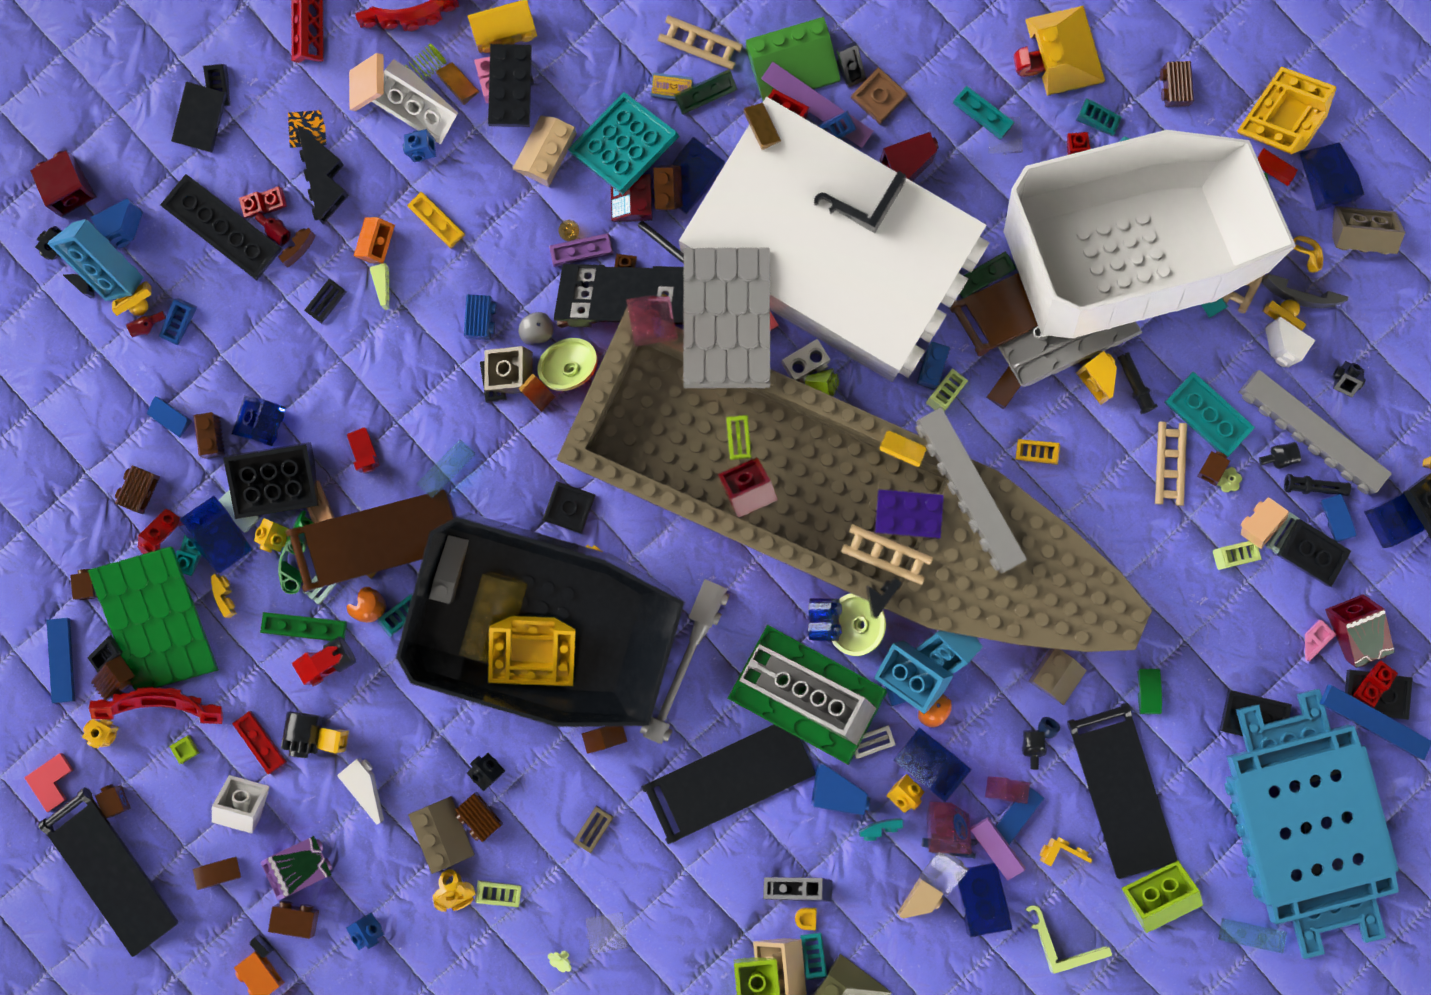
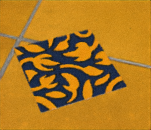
(311, 122)

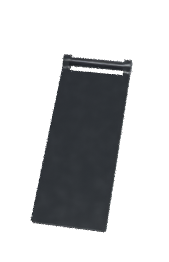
(730, 780)
(1123, 793)
(110, 874)

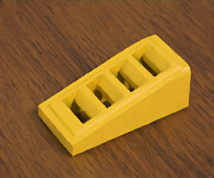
(1055, 456)

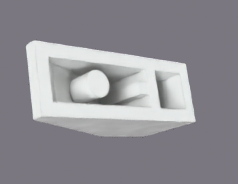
(362, 785)

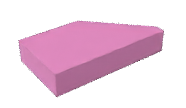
(1317, 638)

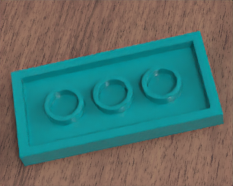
(1209, 414)

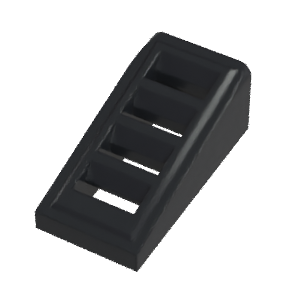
(222, 68)
(104, 652)

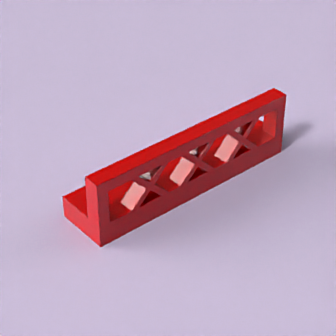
(300, 30)

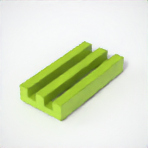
(737, 419)

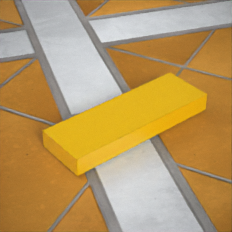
(436, 220)

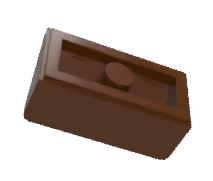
(1004, 389)

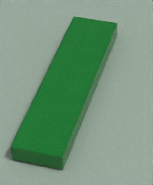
(302, 626)

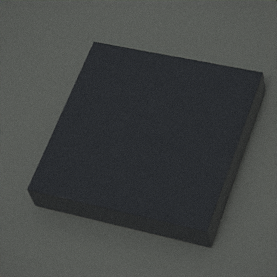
(569, 507)

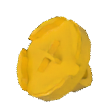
(453, 895)

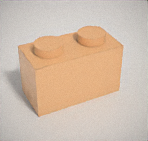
(1264, 522)

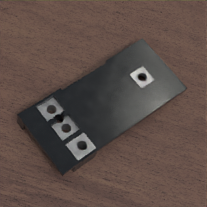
(610, 289)

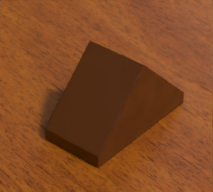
(603, 738)

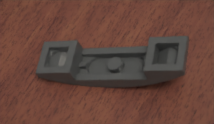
(1279, 287)

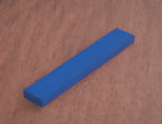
(1375, 722)

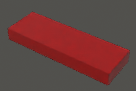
(259, 742)

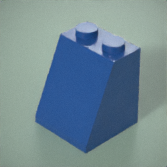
(837, 793)

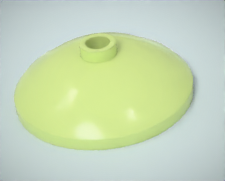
(567, 364)
(854, 639)

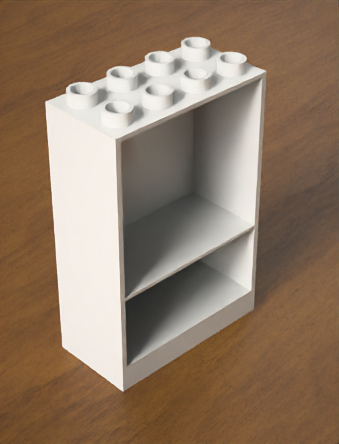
(828, 273)

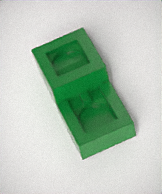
(1149, 691)

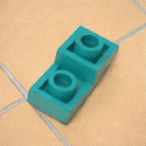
(188, 557)
(874, 830)

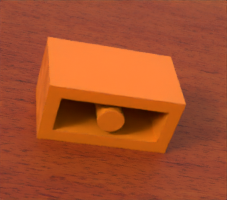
(374, 240)
(258, 975)

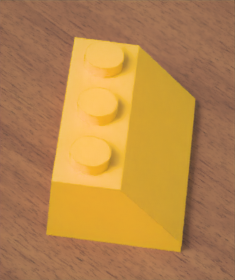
(502, 25)

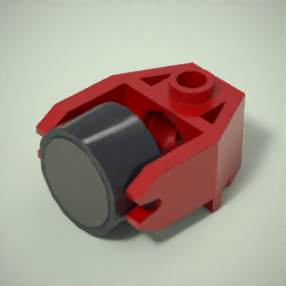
(315, 666)

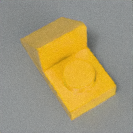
(332, 740)

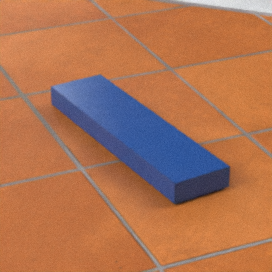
(60, 660)

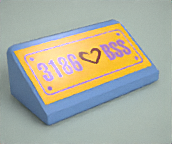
(667, 85)

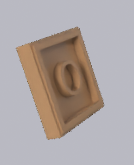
(879, 95)

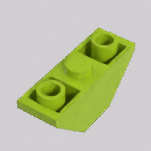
(824, 381)

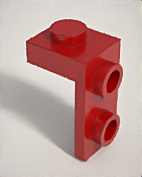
(363, 451)
(157, 531)

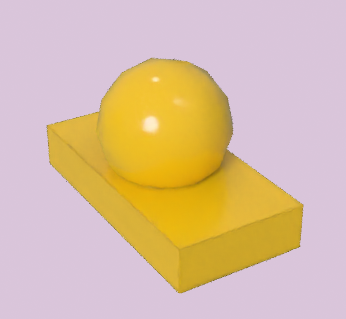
(136, 303)
(1287, 310)

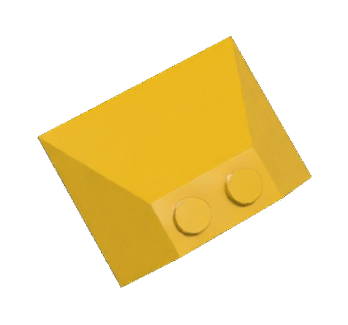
(1066, 50)
(1289, 111)
(531, 651)

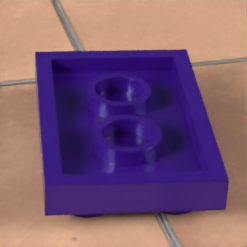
(909, 514)

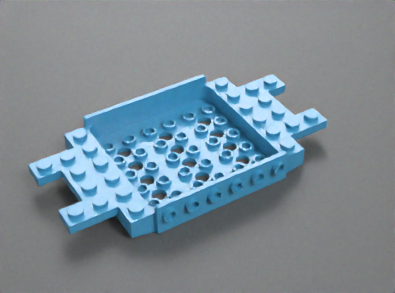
(1297, 751)

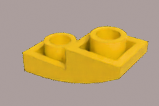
(220, 589)

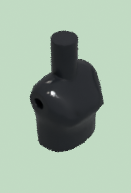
(1282, 455)
(1034, 746)

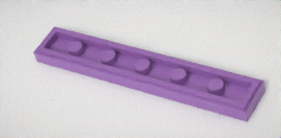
(817, 104)

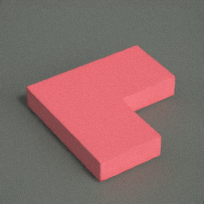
(44, 781)

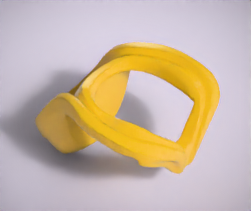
(1315, 259)

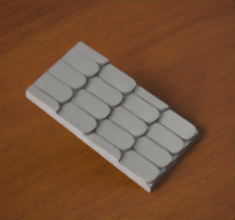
(726, 318)
(1038, 357)

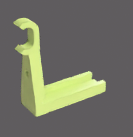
(1050, 953)

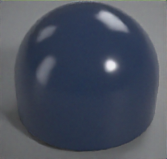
(1051, 730)

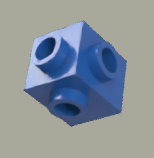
(419, 145)
(365, 932)

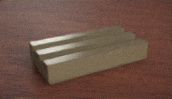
(603, 814)

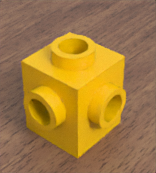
(271, 536)
(106, 730)
(906, 794)

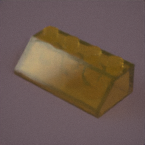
(495, 601)

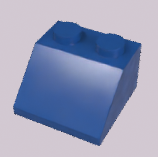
(119, 223)

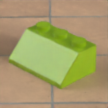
(1162, 896)
(756, 976)

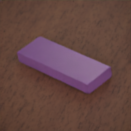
(581, 250)
(998, 848)

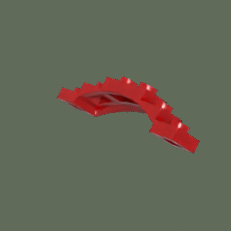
(409, 18)
(156, 698)

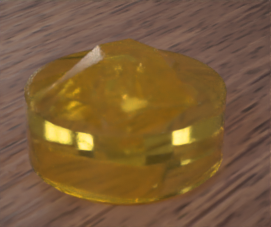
(568, 230)

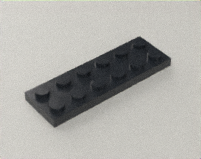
(221, 227)

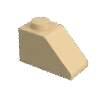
(921, 900)

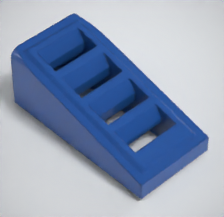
(843, 132)
(187, 317)

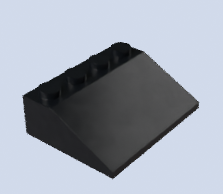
(272, 480)

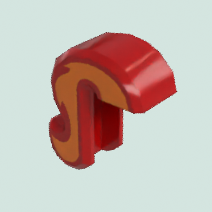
(1028, 62)

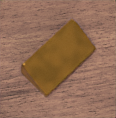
(457, 82)
(761, 125)

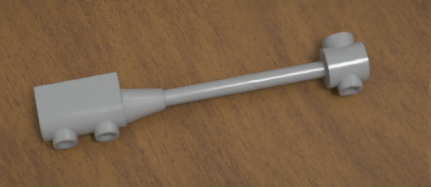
(705, 615)

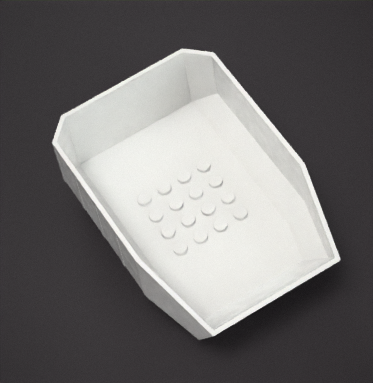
(1141, 229)

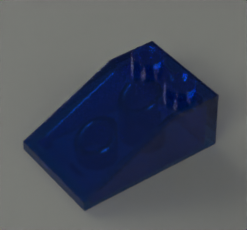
(698, 171)
(1331, 176)
(1394, 521)
(983, 901)

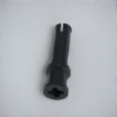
(1141, 392)
(1306, 485)

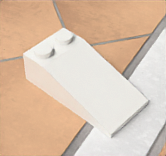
(415, 102)

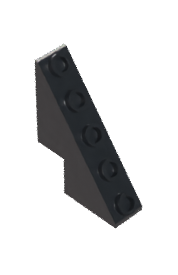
(319, 171)

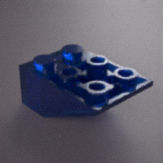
(215, 534)
(932, 765)

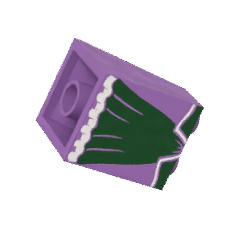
(296, 867)

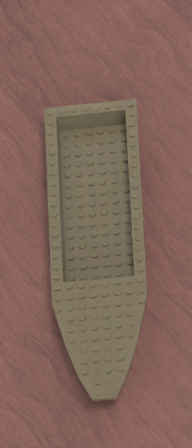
(826, 471)

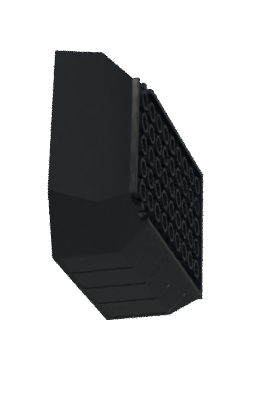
(617, 612)

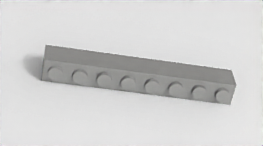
(1315, 433)
(970, 490)

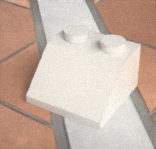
(1287, 342)
(239, 804)

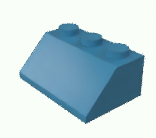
(950, 649)
(913, 676)

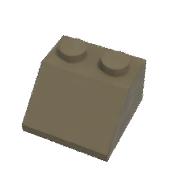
(507, 369)
(1057, 675)

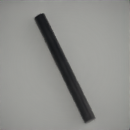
(661, 241)

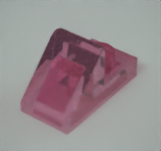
(1007, 790)

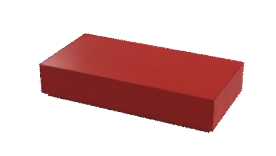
(1276, 167)

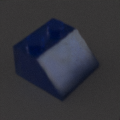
(258, 420)

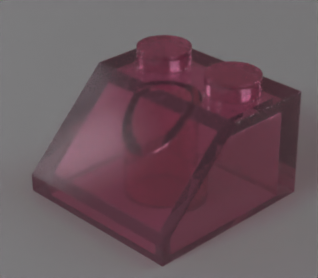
(651, 319)

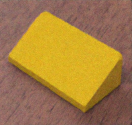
(903, 448)

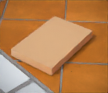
(366, 82)

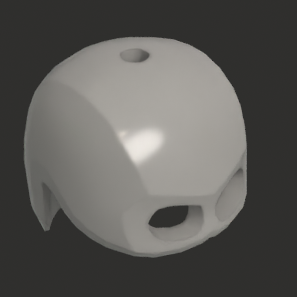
(531, 333)

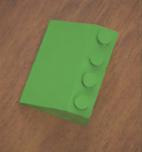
(800, 50)

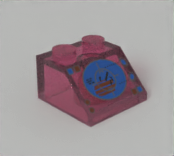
(948, 829)

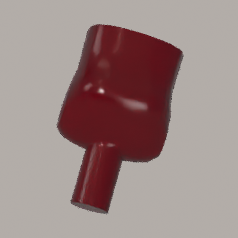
(274, 229)
(144, 324)

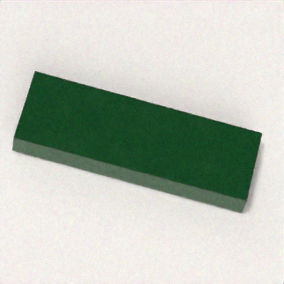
(705, 92)
(987, 274)

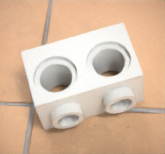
(802, 357)

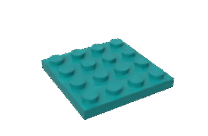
(623, 143)

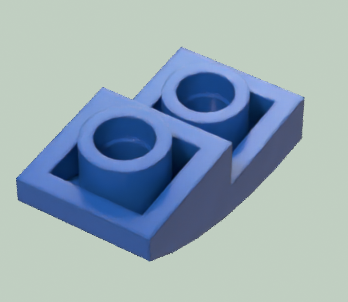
(1338, 518)

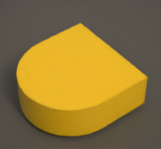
(806, 918)

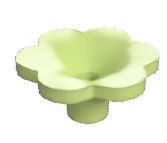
(1225, 482)
(560, 961)

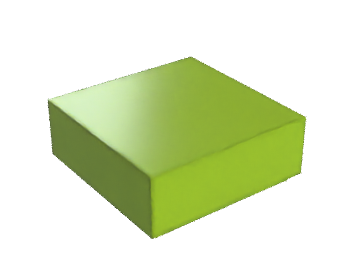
(184, 749)

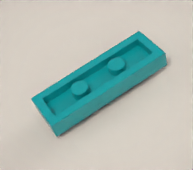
(983, 112)

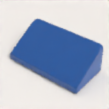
(168, 416)

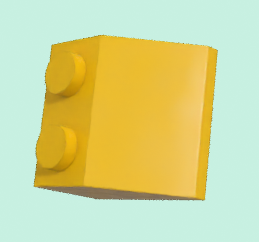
(1099, 376)

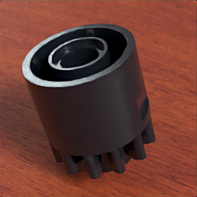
(301, 734)

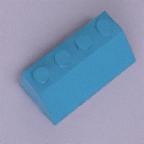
(96, 260)

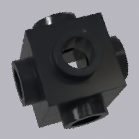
(44, 249)
(1348, 378)
(485, 771)

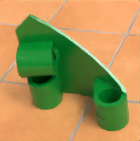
(287, 571)

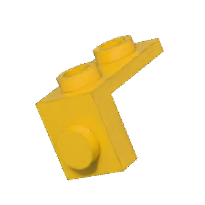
(1049, 852)

